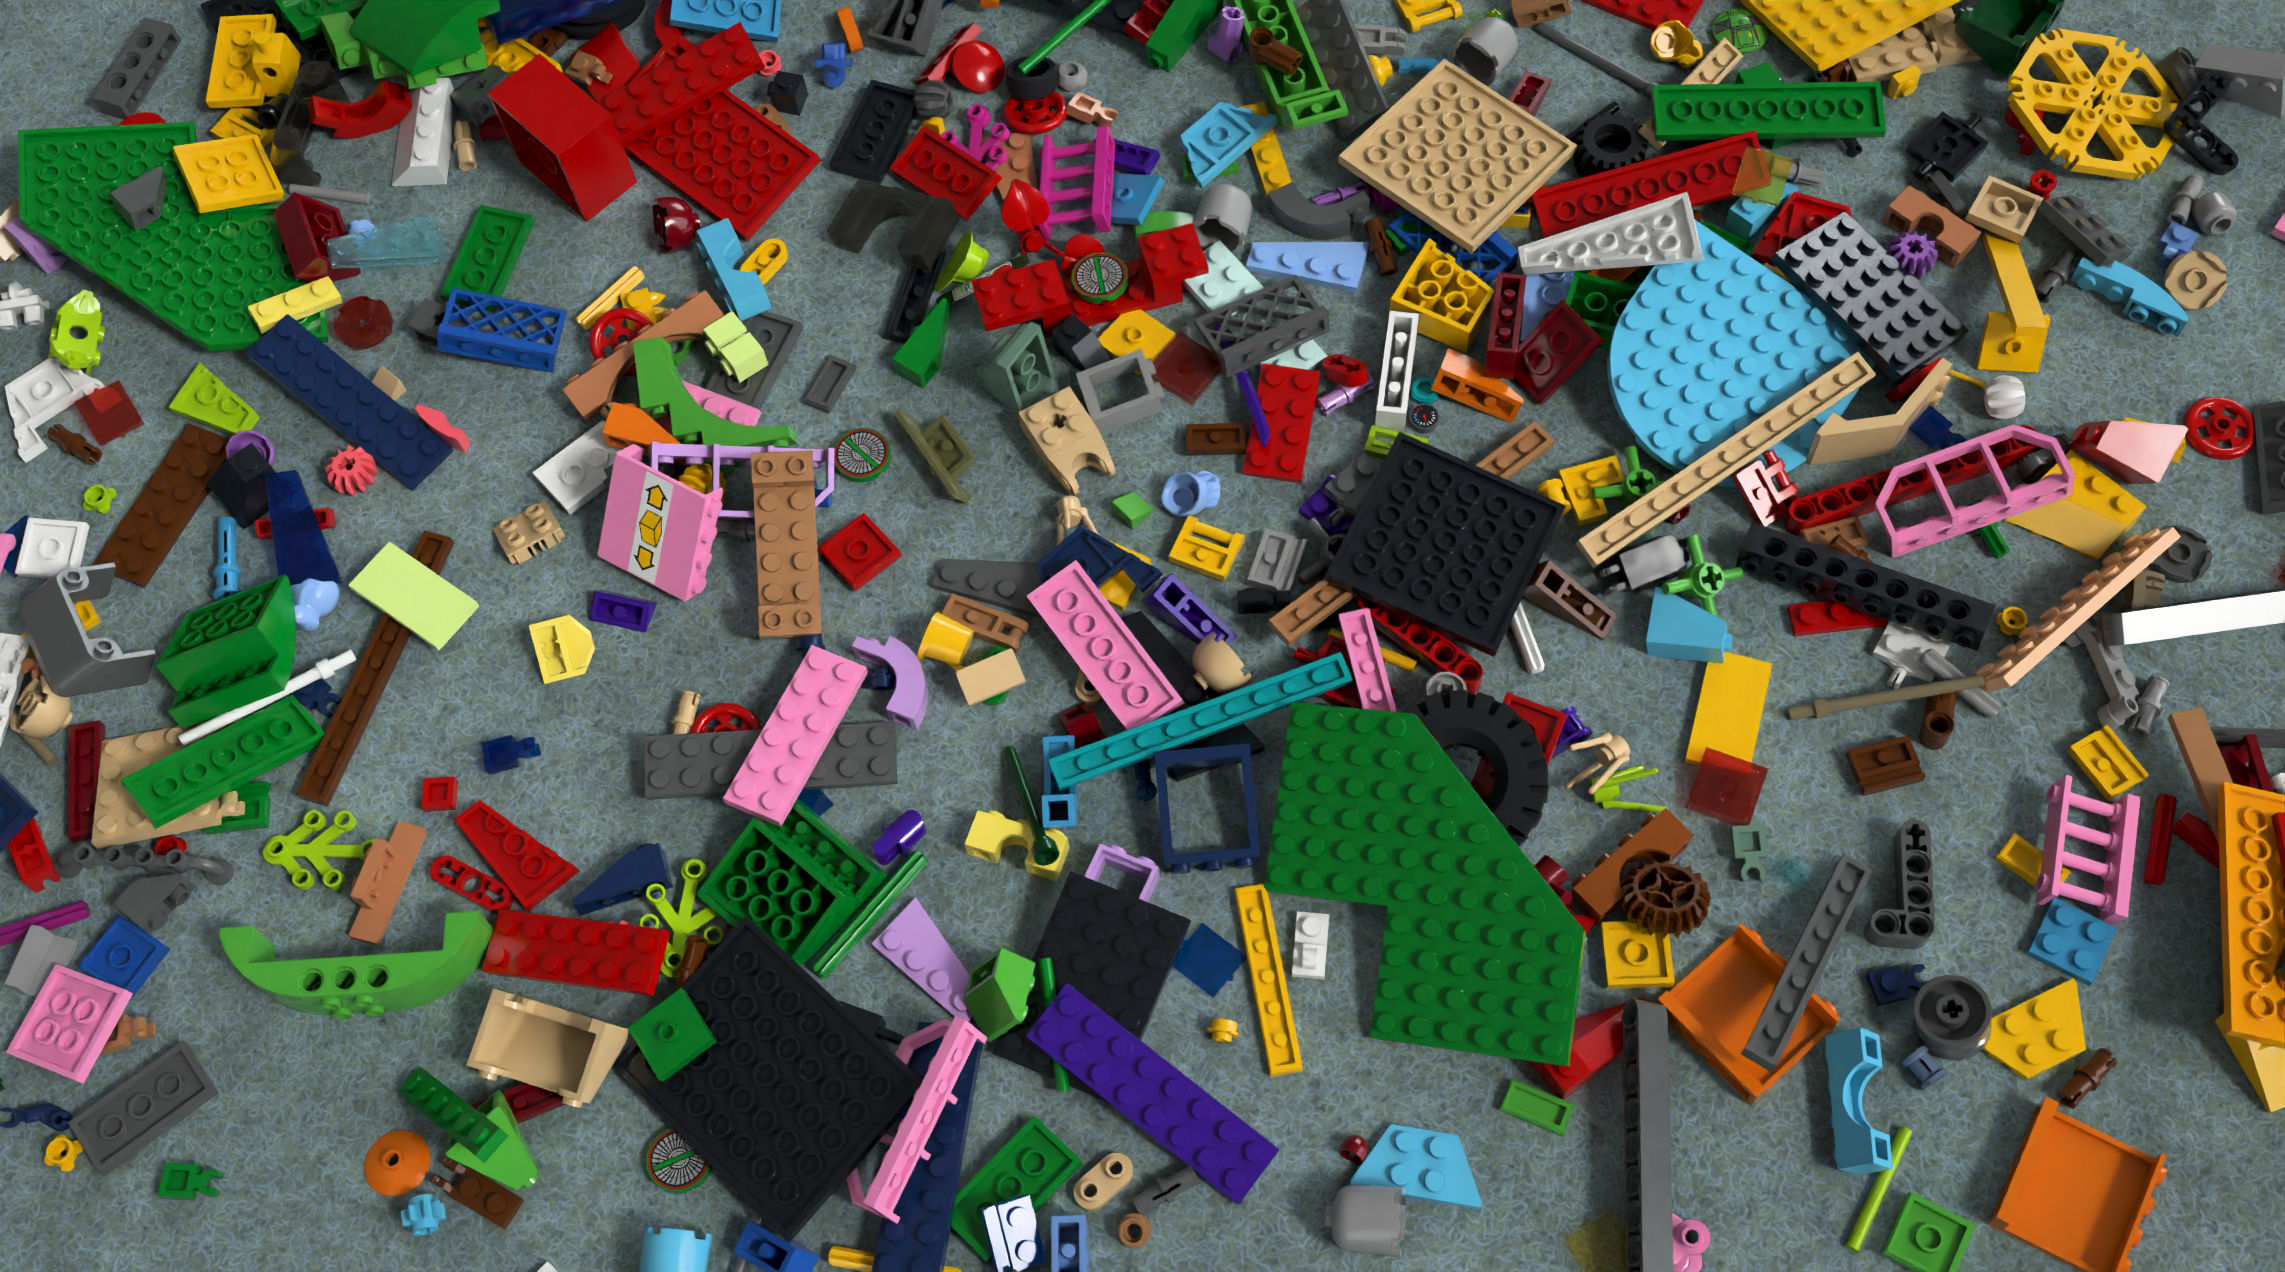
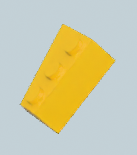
(1445, 297)
(2088, 519)

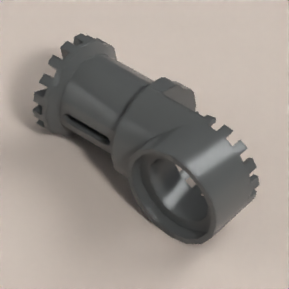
(2040, 460)

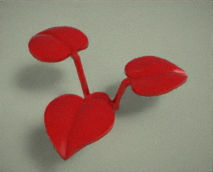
(1028, 207)

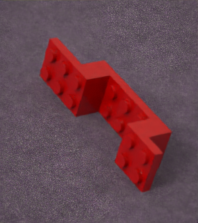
(1042, 294)

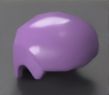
(244, 438)

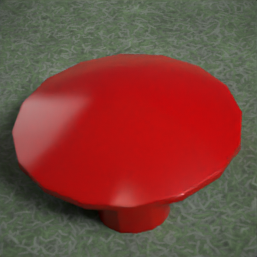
(978, 66)

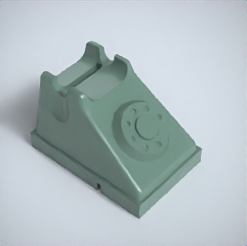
(1017, 368)

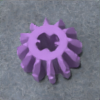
(1913, 253)

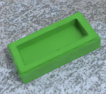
(1536, 1107)

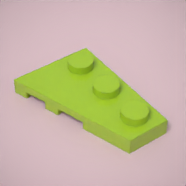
(213, 404)

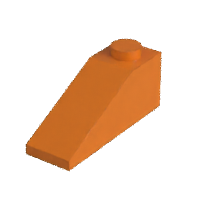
(1464, 381)
(631, 425)

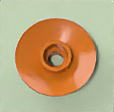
(407, 1172)

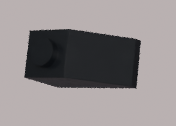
(1078, 344)

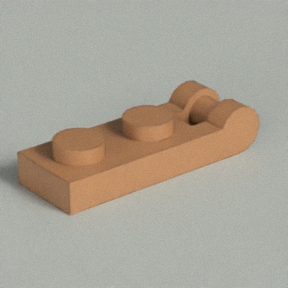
(986, 622)

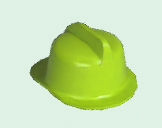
(965, 264)

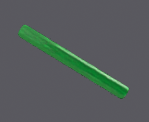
(869, 914)

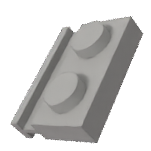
(1276, 561)

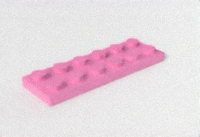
(1104, 648)
(795, 736)

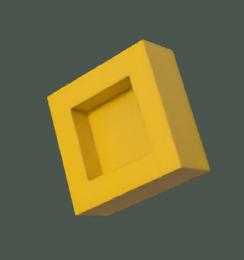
(1904, 82)

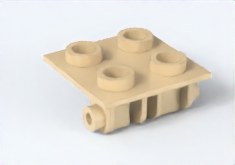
(526, 529)

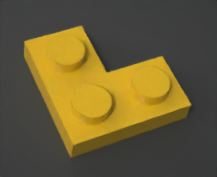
(1579, 483)

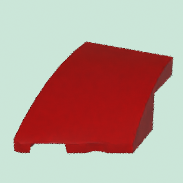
(616, 58)

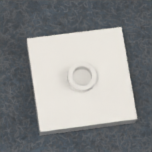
(51, 547)

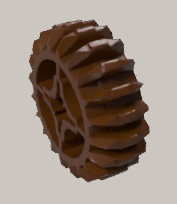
(1665, 898)

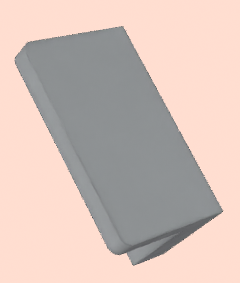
(37, 959)

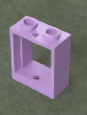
(1118, 858)

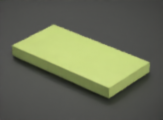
(414, 595)

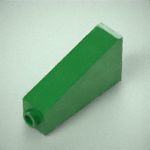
(1179, 31)

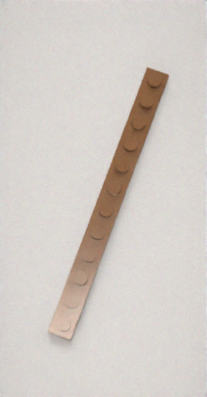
(1327, 597)

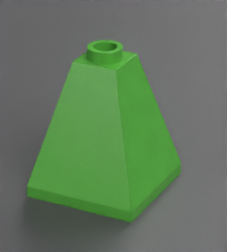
(513, 1160)

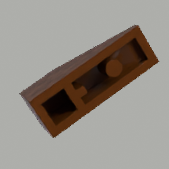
(1566, 599)

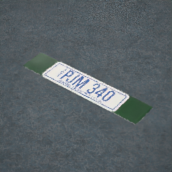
(967, 288)

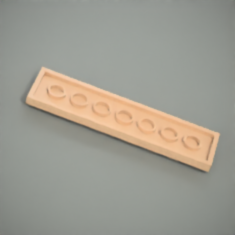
(2075, 608)

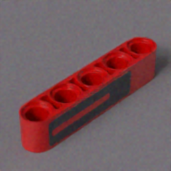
(1426, 654)

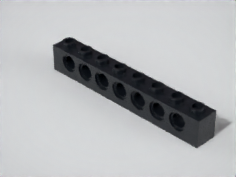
(1865, 586)

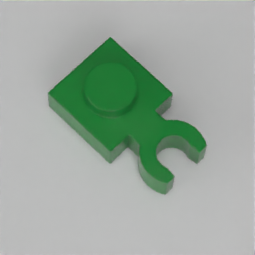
(184, 1180)

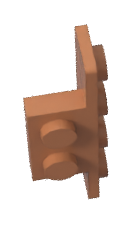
(383, 880)

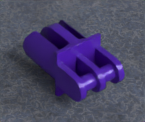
(899, 837)

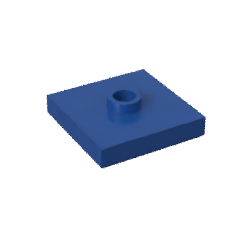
(124, 956)

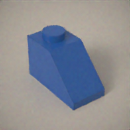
(772, 1252)

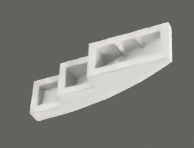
(12, 652)

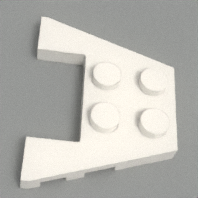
(42, 395)

